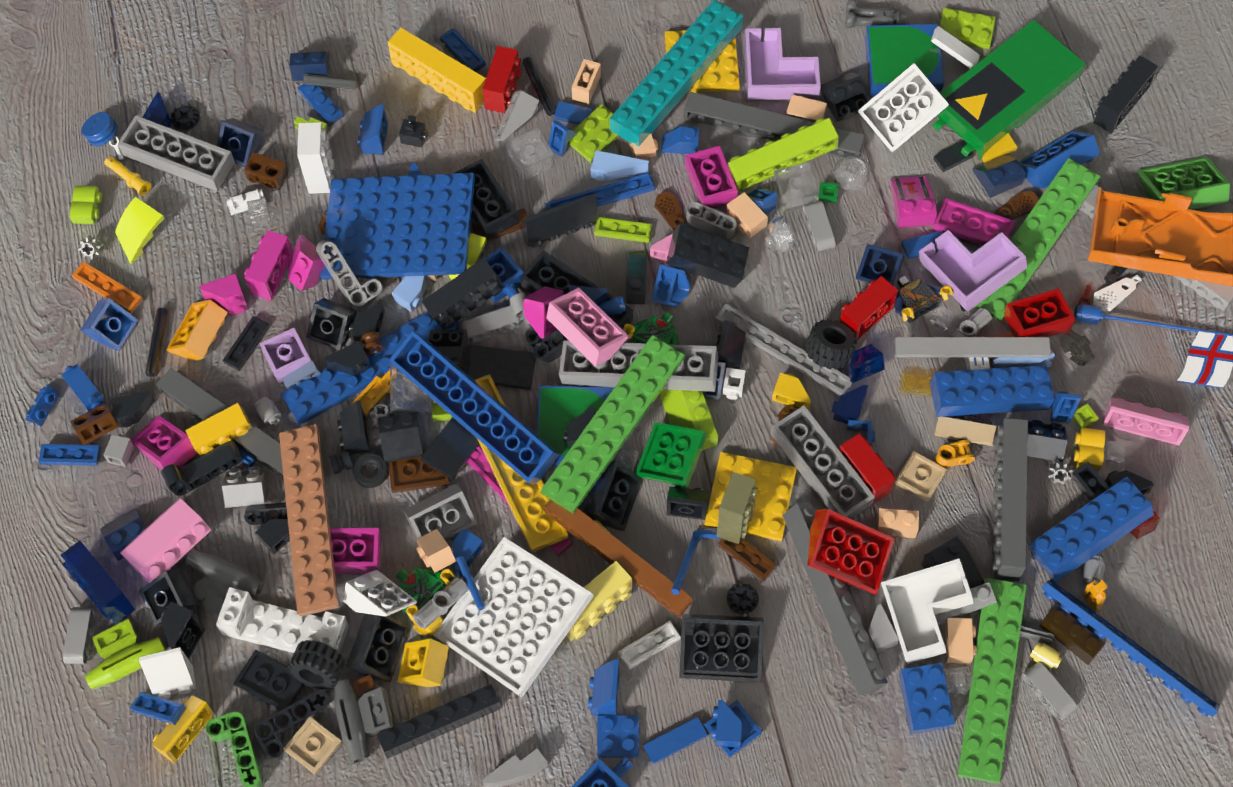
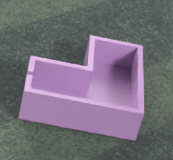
(774, 76)
(976, 274)

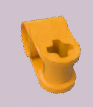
(958, 454)

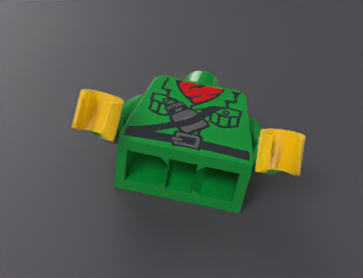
(653, 326)
(422, 586)

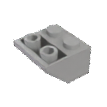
(244, 487)

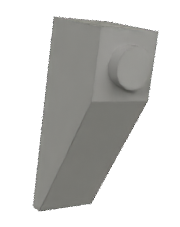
(519, 110)

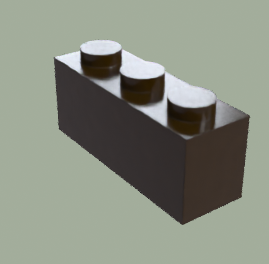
(1072, 634)

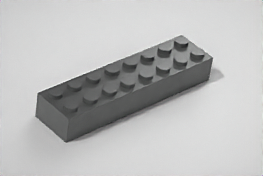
(1010, 500)

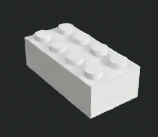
(315, 157)

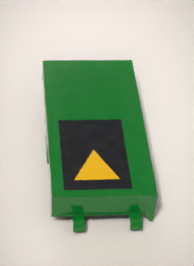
(1008, 87)

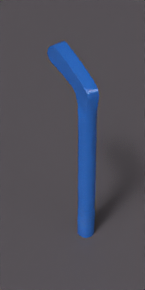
(696, 537)

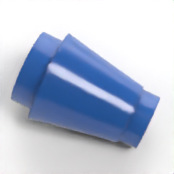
(613, 306)

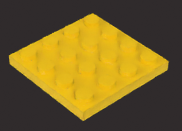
(720, 75)
(772, 498)

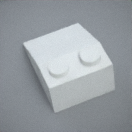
(168, 673)

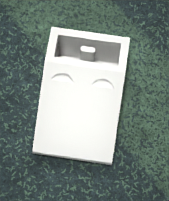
(375, 595)

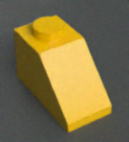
(790, 391)

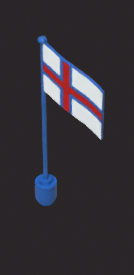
(1208, 358)

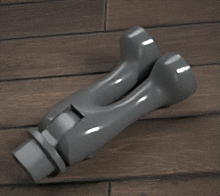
(871, 16)

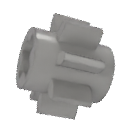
(90, 247)
(380, 411)
(1060, 466)

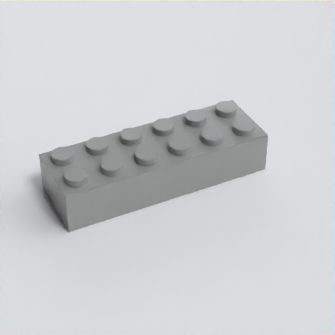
(176, 153)
(822, 464)

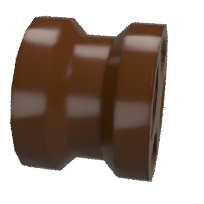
(371, 343)

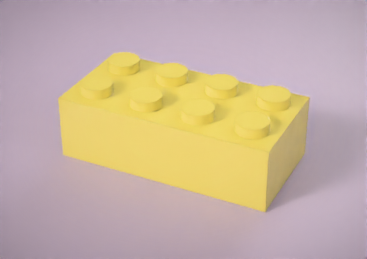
(608, 590)

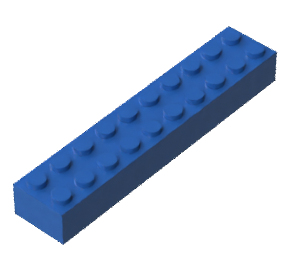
(474, 408)

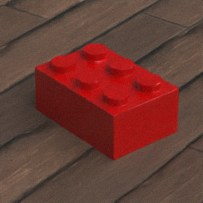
(501, 79)
(869, 306)
(1039, 315)
(868, 466)

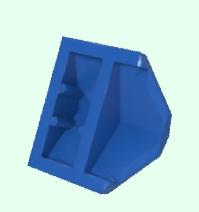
(670, 286)

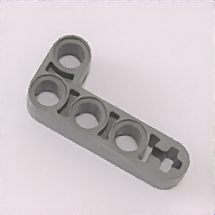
(344, 271)
(497, 321)

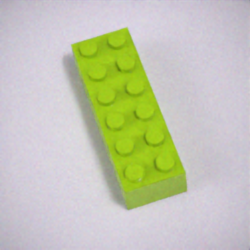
(787, 152)

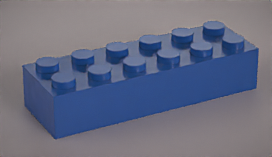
(991, 391)
(1091, 529)

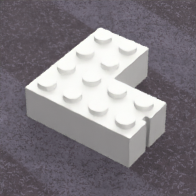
(916, 601)

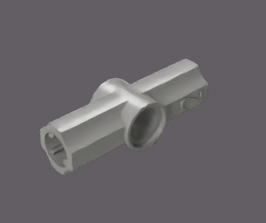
(974, 324)
(432, 610)

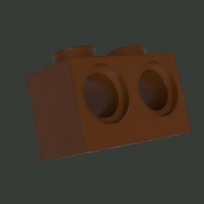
(267, 167)
(94, 424)

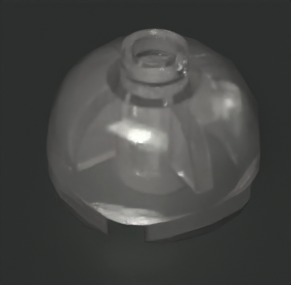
(851, 173)
(781, 236)

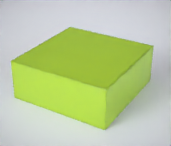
(1085, 416)

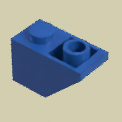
(728, 726)

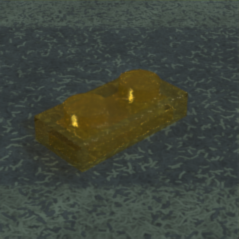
(915, 384)

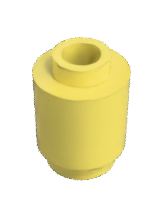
(1046, 655)

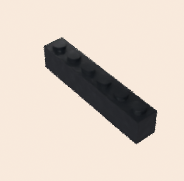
(439, 721)

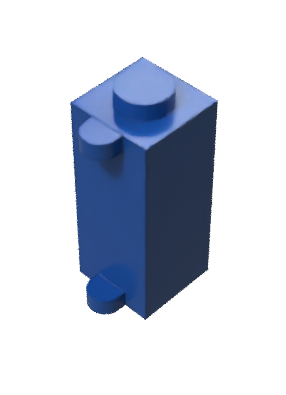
(82, 387)

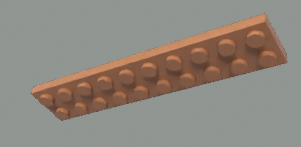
(308, 521)

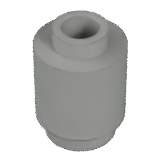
(268, 412)
(1094, 570)

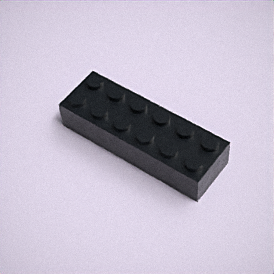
(554, 274)

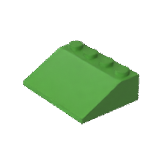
(1188, 178)

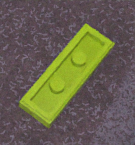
(623, 229)

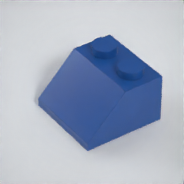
(373, 131)
(109, 324)

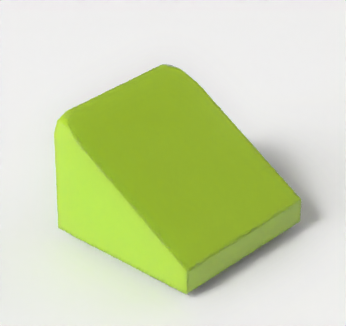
(439, 413)

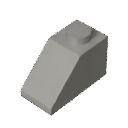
(881, 632)

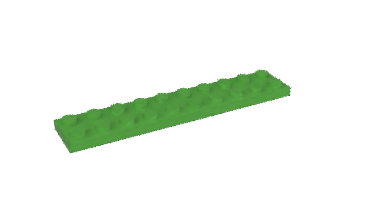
(1043, 229)
(612, 424)
(992, 683)

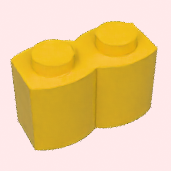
(1090, 447)

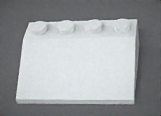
(903, 108)

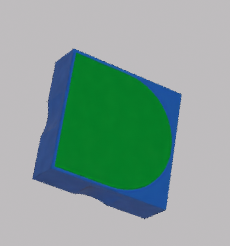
(896, 48)
(562, 405)

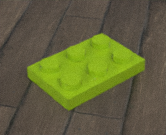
(968, 27)
(593, 134)

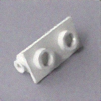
(239, 203)

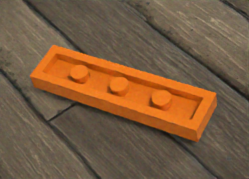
(107, 287)

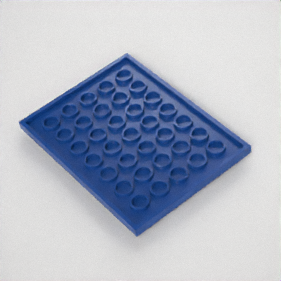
(401, 224)

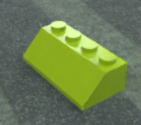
(689, 411)

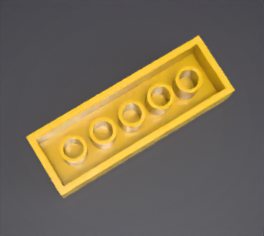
(437, 70)

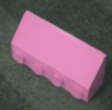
(586, 326)
(1146, 421)
(165, 540)

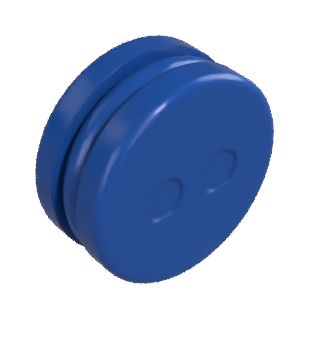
(99, 129)

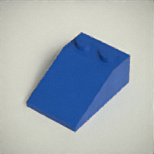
(605, 689)

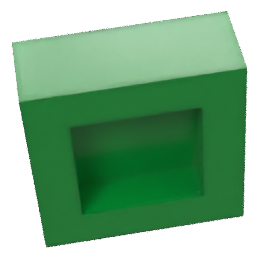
(828, 192)

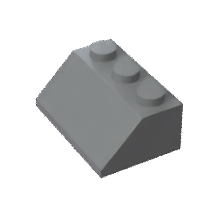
(442, 511)

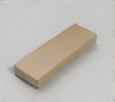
(965, 430)

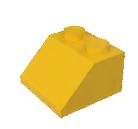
(423, 663)

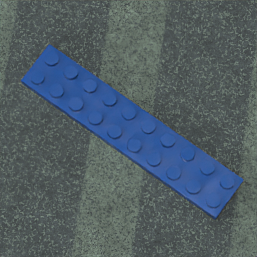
(334, 387)
(1136, 652)

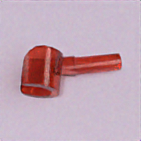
(1085, 297)

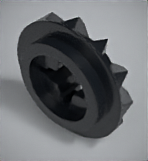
(184, 123)
(747, 605)

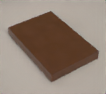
(414, 475)

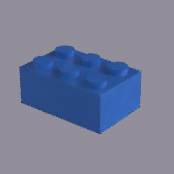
(926, 698)

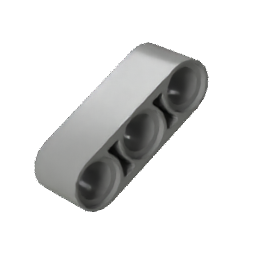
(706, 213)
(819, 226)
(78, 635)
(1049, 691)

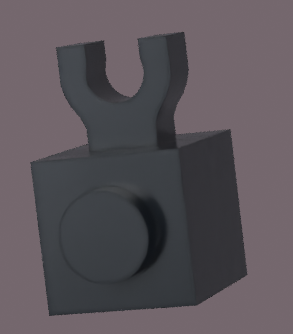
(413, 132)

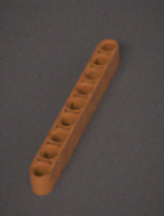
(613, 550)

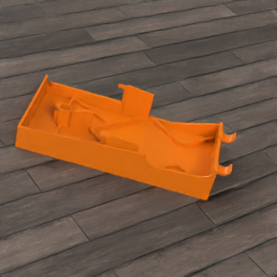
(1162, 237)

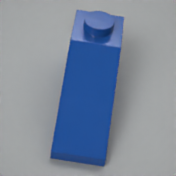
(1064, 407)

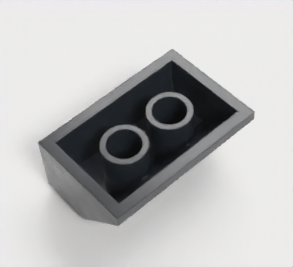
(613, 496)
(181, 628)
(378, 646)

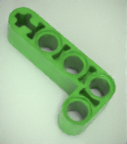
(240, 752)

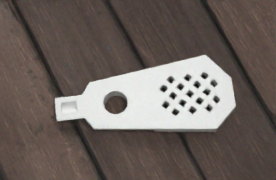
(1115, 293)

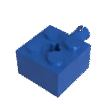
(507, 271)
(602, 776)

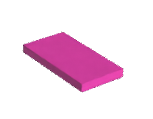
(971, 222)

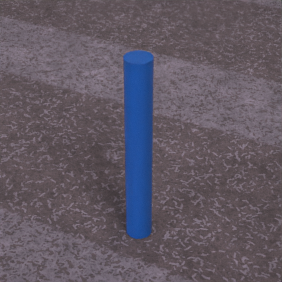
(470, 583)

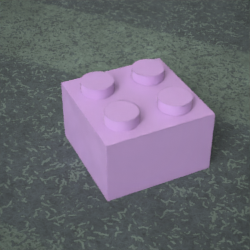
(284, 353)

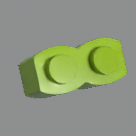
(85, 204)

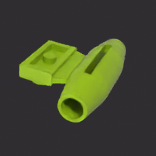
(121, 654)

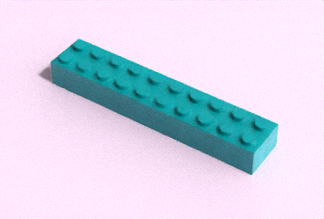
(676, 73)

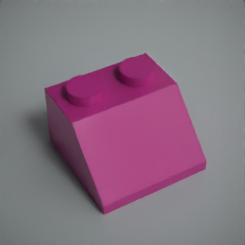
(304, 265)
(226, 294)
(536, 310)

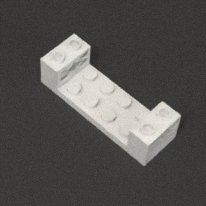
(277, 625)

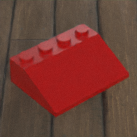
(848, 550)

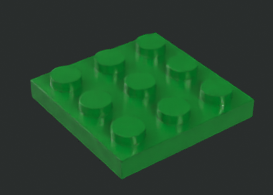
(671, 454)

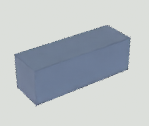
(304, 372)

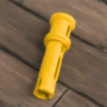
(132, 179)

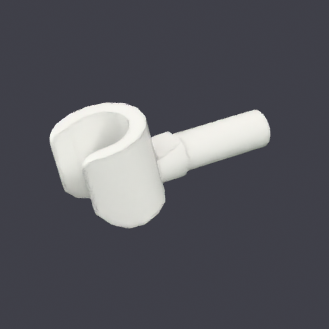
(119, 153)

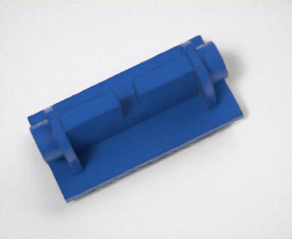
(44, 403)

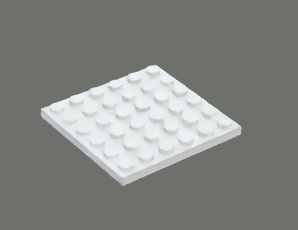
(523, 619)

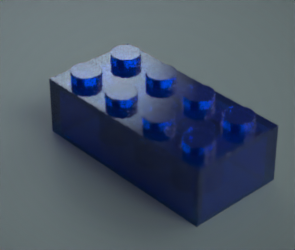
(96, 583)

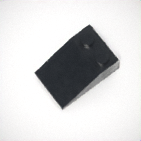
(951, 551)

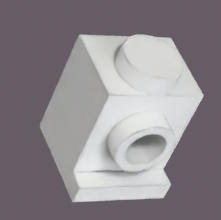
(734, 383)

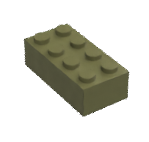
(737, 508)

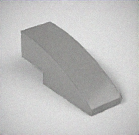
(516, 770)

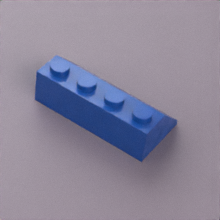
(1046, 163)

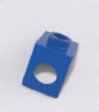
(866, 426)

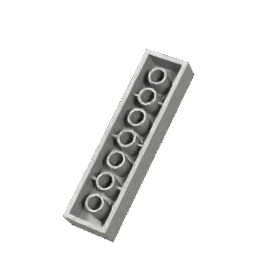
(695, 372)

